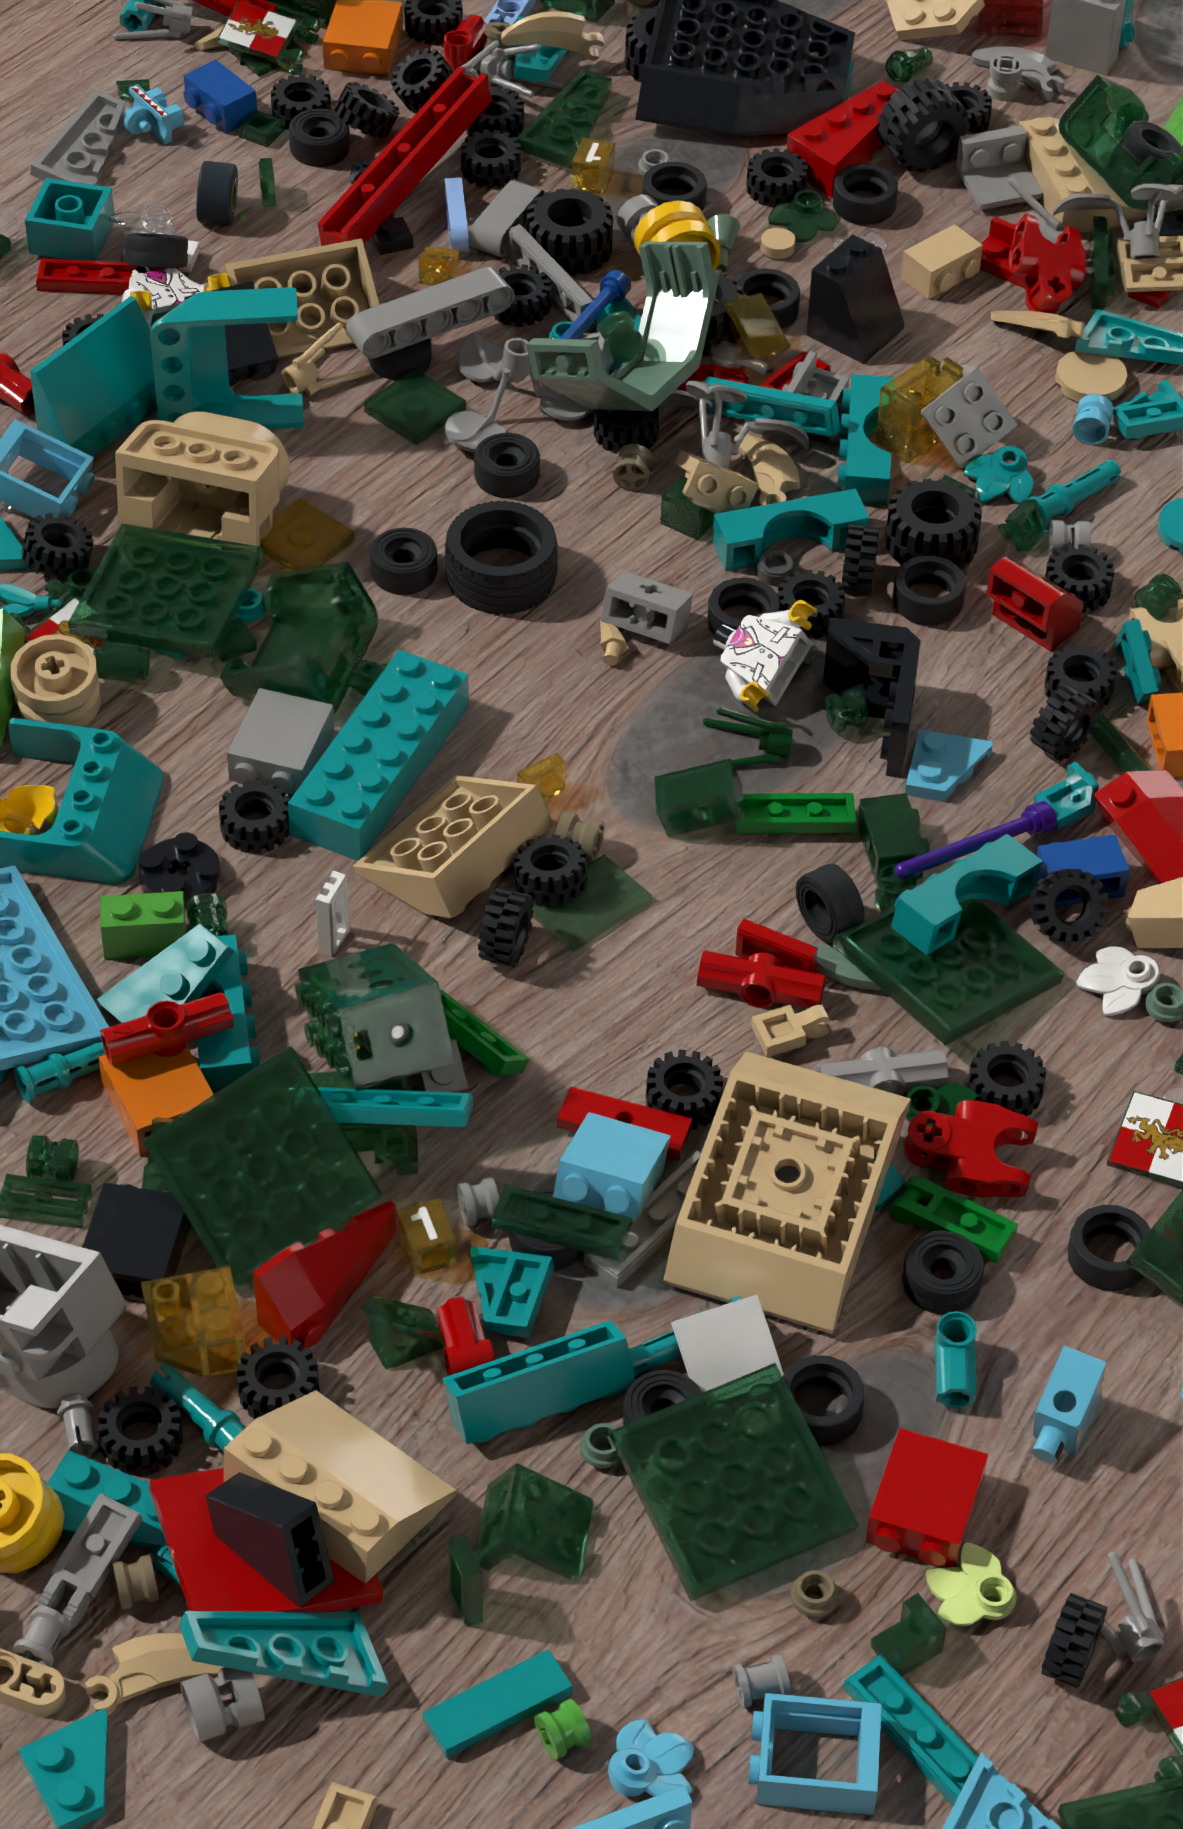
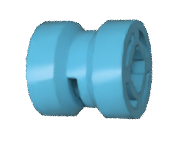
(1093, 419)

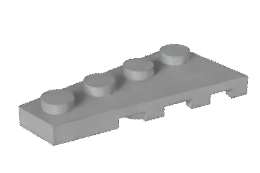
(83, 143)

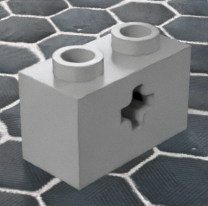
(646, 607)

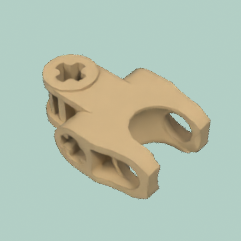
(1166, 643)

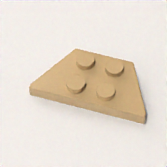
(932, 17)

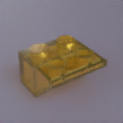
(195, 1322)

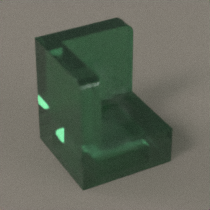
(682, 514)
(913, 1639)

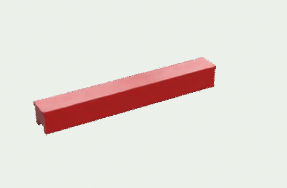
(406, 159)

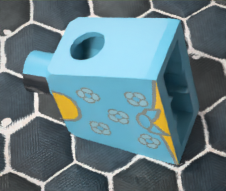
(1067, 1404)

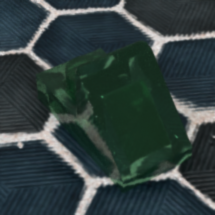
(401, 1331)

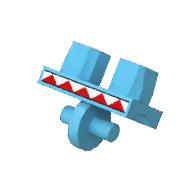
(152, 114)

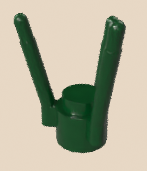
(773, 736)

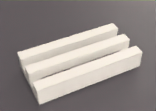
(332, 914)

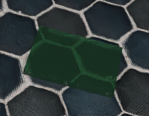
(606, 900)

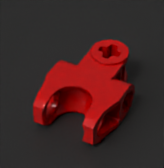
(1048, 268)
(966, 1146)

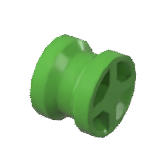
(563, 1729)

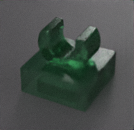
(1024, 525)

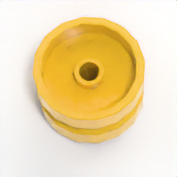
(677, 223)
(28, 1515)

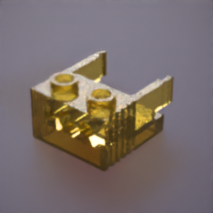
(900, 420)

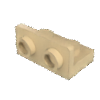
(715, 483)

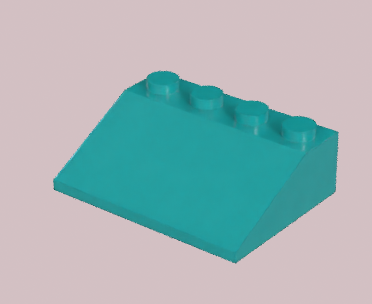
(97, 381)

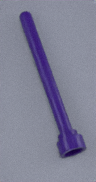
(1035, 820)

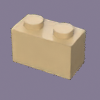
(941, 261)

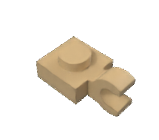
(784, 1030)

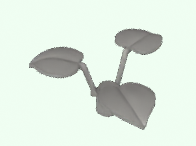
(1145, 235)
(483, 362)
(717, 446)

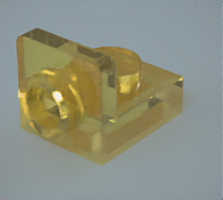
(438, 265)
(547, 775)

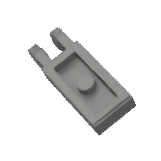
(90, 1556)

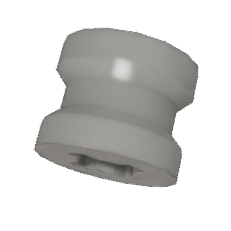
(477, 1200)

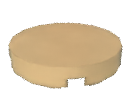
(1089, 374)

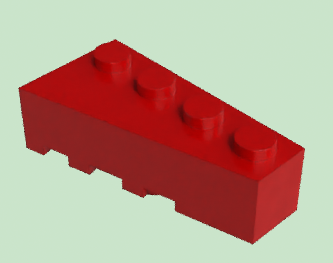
(841, 136)

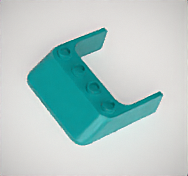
(192, 357)
(102, 810)

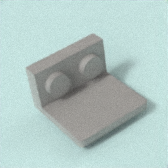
(988, 163)
(968, 417)

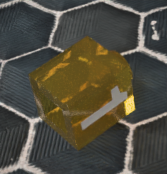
(593, 165)
(426, 1237)

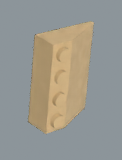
(1065, 173)
(329, 285)
(456, 843)
(363, 1485)

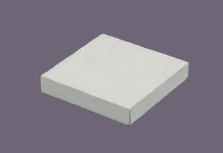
(725, 1343)

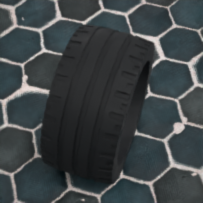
(499, 587)

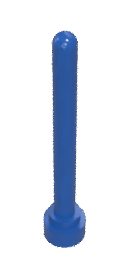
(612, 288)

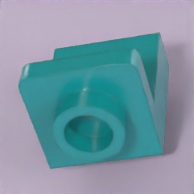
(1072, 797)

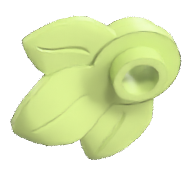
(967, 1586)

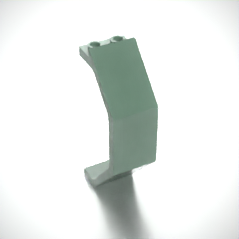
(672, 325)

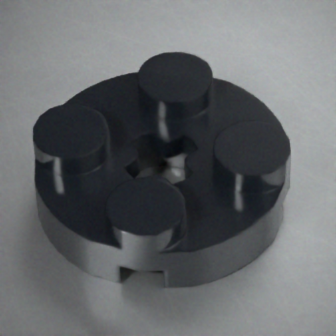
(180, 853)

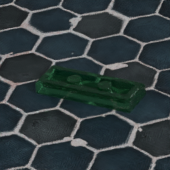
(561, 1222)

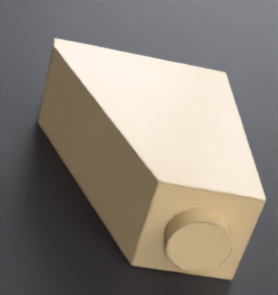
(1157, 916)

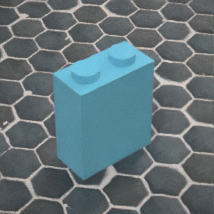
(611, 1166)

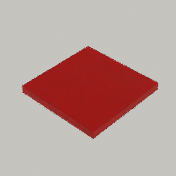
(219, 1578)

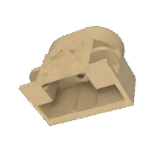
(211, 480)

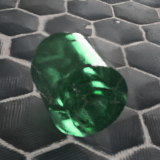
(122, 661)

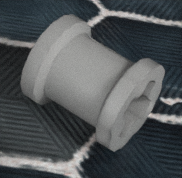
(43, 1635)
(756, 1680)

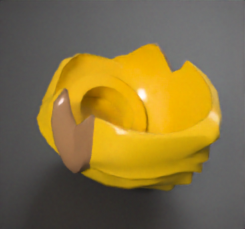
(28, 809)

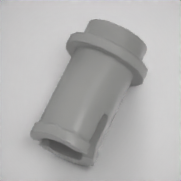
(76, 1414)

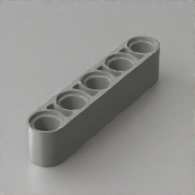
(429, 312)

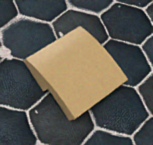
(1152, 273)

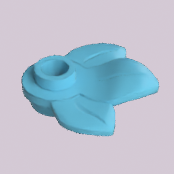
(649, 1760)

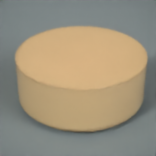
(777, 243)

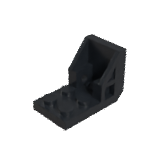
(879, 663)

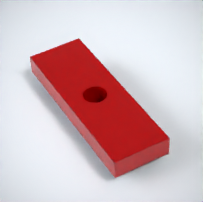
(580, 1102)

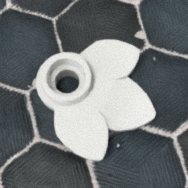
(1116, 978)

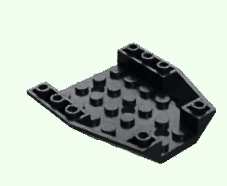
(735, 88)

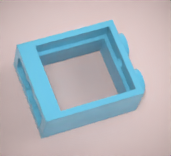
(50, 454)
(817, 1716)

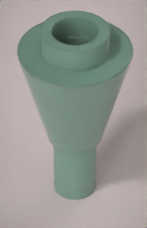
(725, 230)

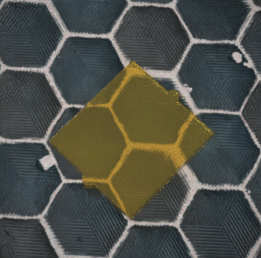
(757, 325)

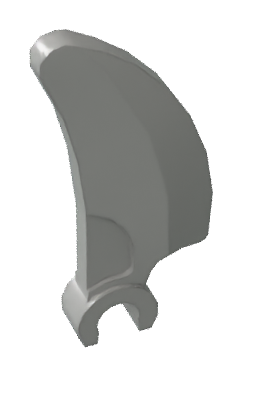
(1035, 71)

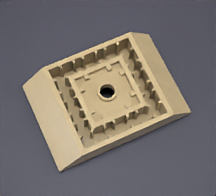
(773, 1238)

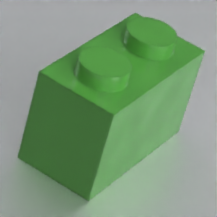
(141, 923)

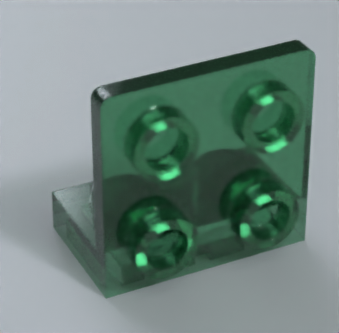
(535, 1521)

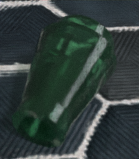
(905, 64)

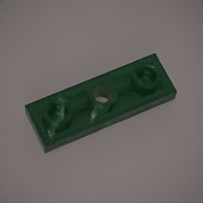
(1101, 263)

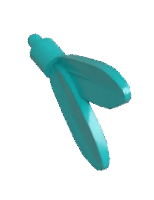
(25, 602)

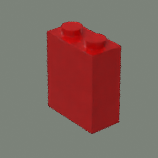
(926, 1498)

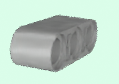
(507, 210)

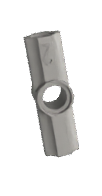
(892, 1072)

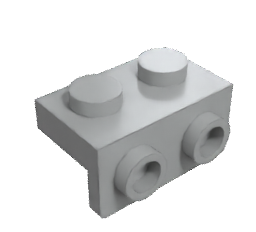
(816, 381)

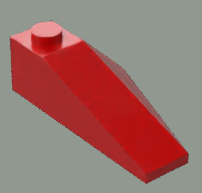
(1148, 819)
(309, 1285)

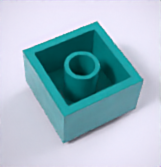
(69, 220)

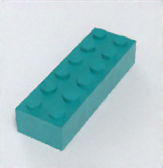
(378, 755)

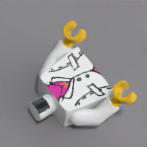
(165, 289)
(764, 653)

